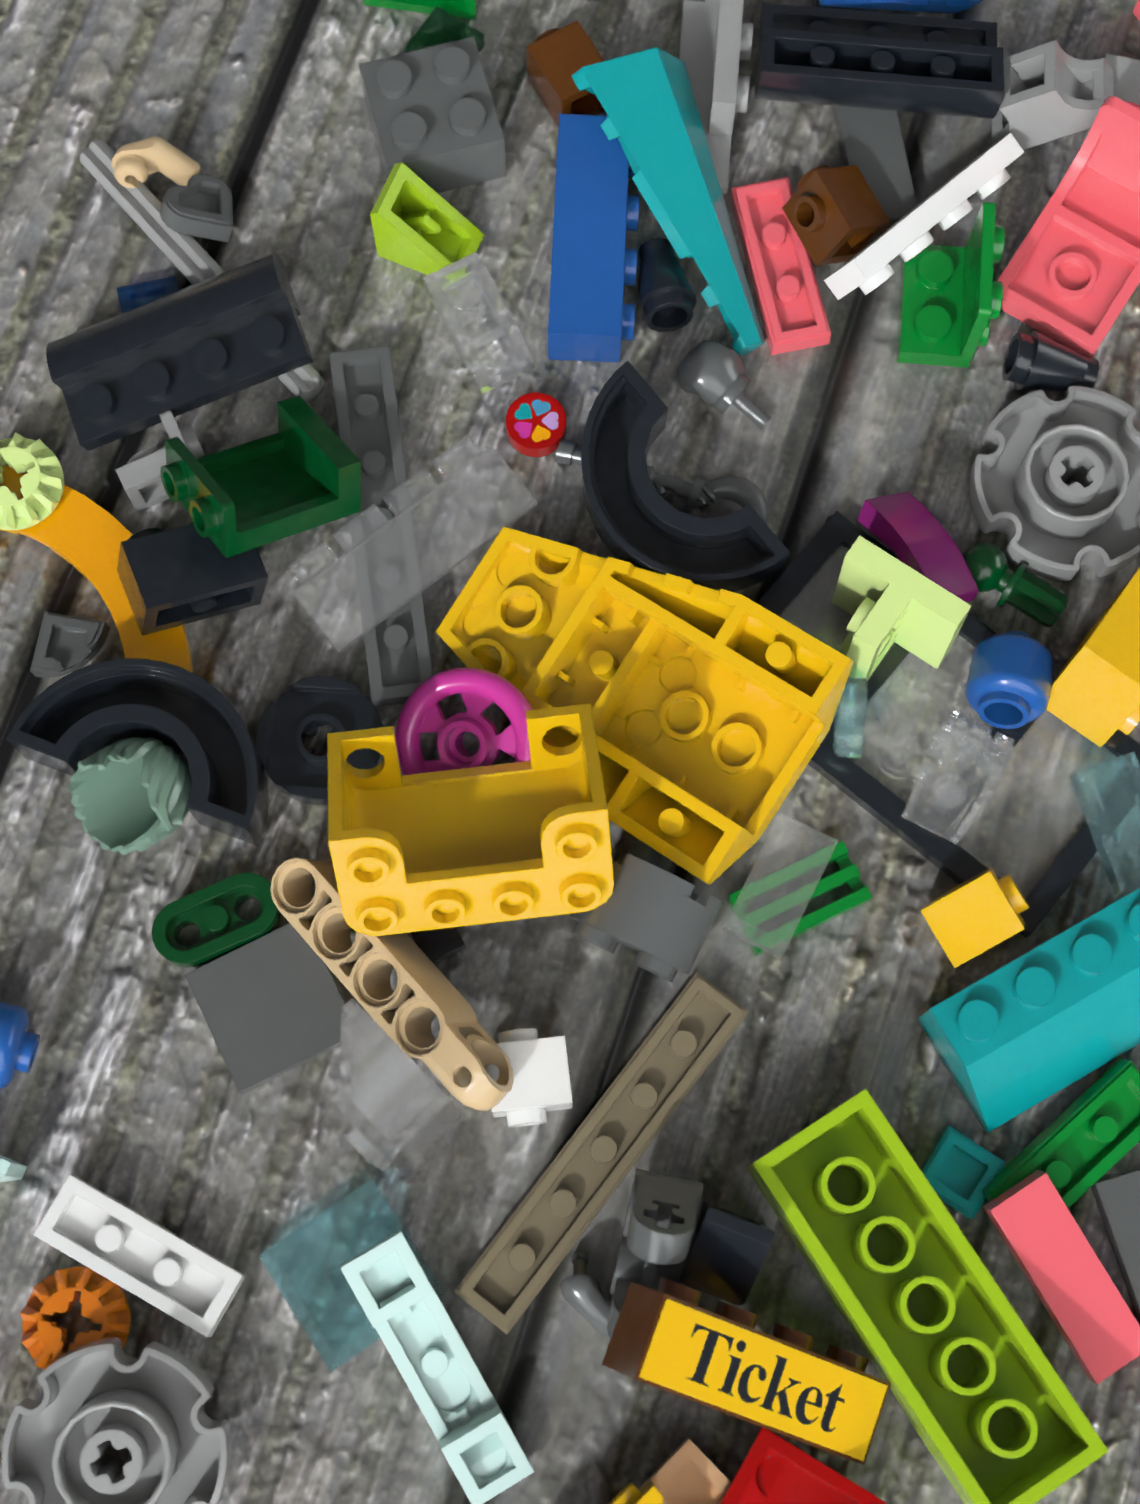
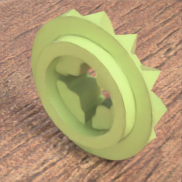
(40, 486)

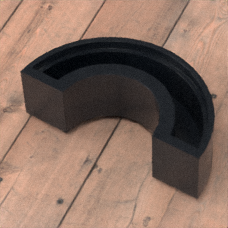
(643, 526)
(161, 702)

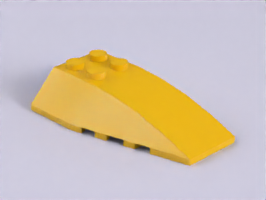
(690, 687)

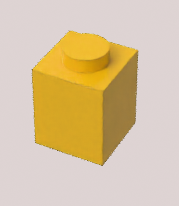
(976, 915)

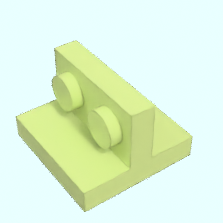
(891, 607)

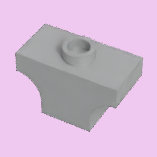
(1050, 95)

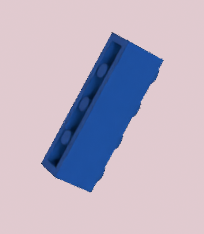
(589, 244)

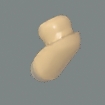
(153, 154)

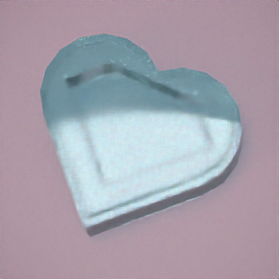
(850, 719)

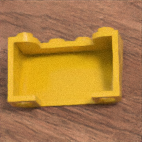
(471, 838)

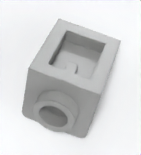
(142, 473)

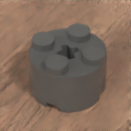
(652, 916)

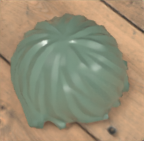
(131, 794)

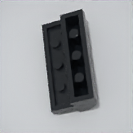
(879, 61)
(179, 352)

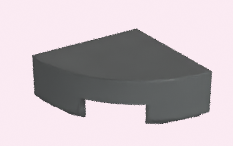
(66, 644)

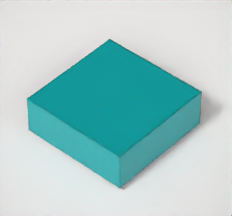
(960, 1171)

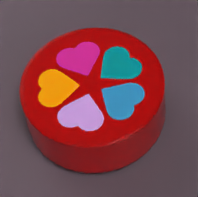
(535, 424)

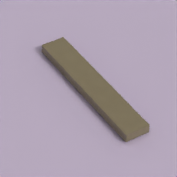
(601, 1153)

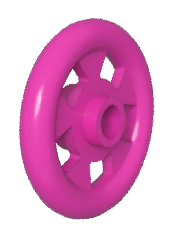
(478, 691)

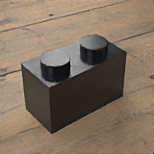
(185, 578)

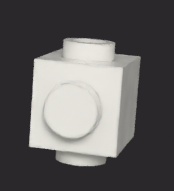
(538, 1077)

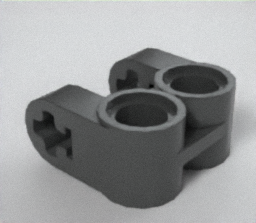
(654, 1234)

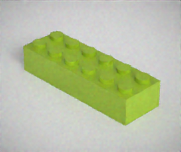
(926, 1308)

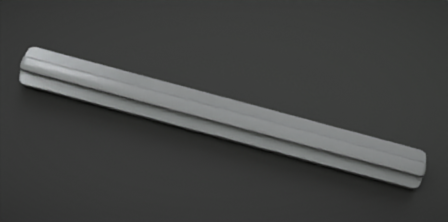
(178, 247)

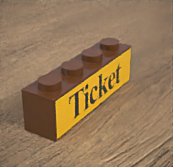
(746, 1372)

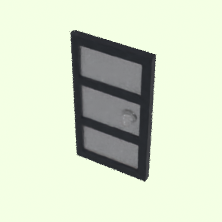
(1034, 816)

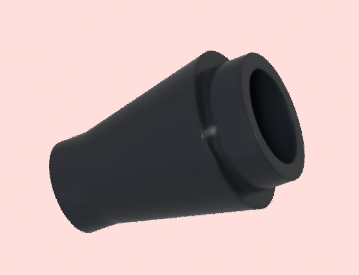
(664, 290)
(1046, 365)

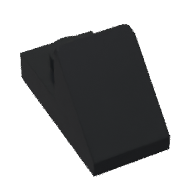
(726, 1254)

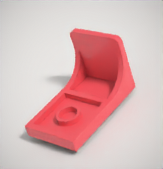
(1086, 243)

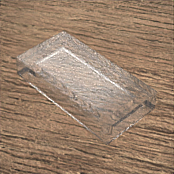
(780, 885)

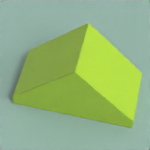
(419, 226)

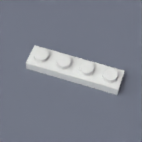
(911, 232)

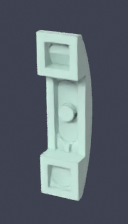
(437, 1368)

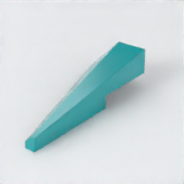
(666, 146)

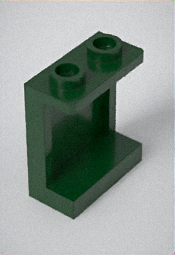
(268, 484)

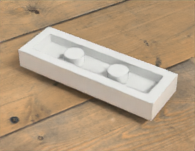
(140, 1255)

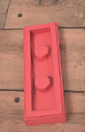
(779, 268)
(1066, 1275)

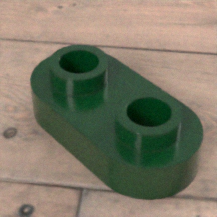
(216, 915)

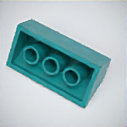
(1044, 1016)

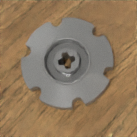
(1023, 481)
(108, 1398)

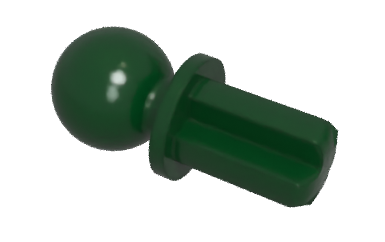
(1018, 588)

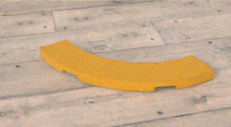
(91, 543)

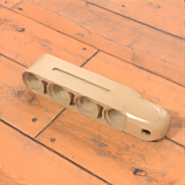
(406, 1015)

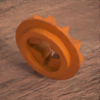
(100, 1301)

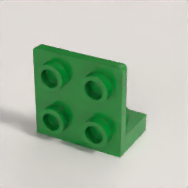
(951, 297)

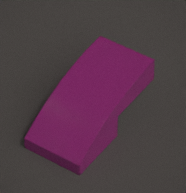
(919, 541)

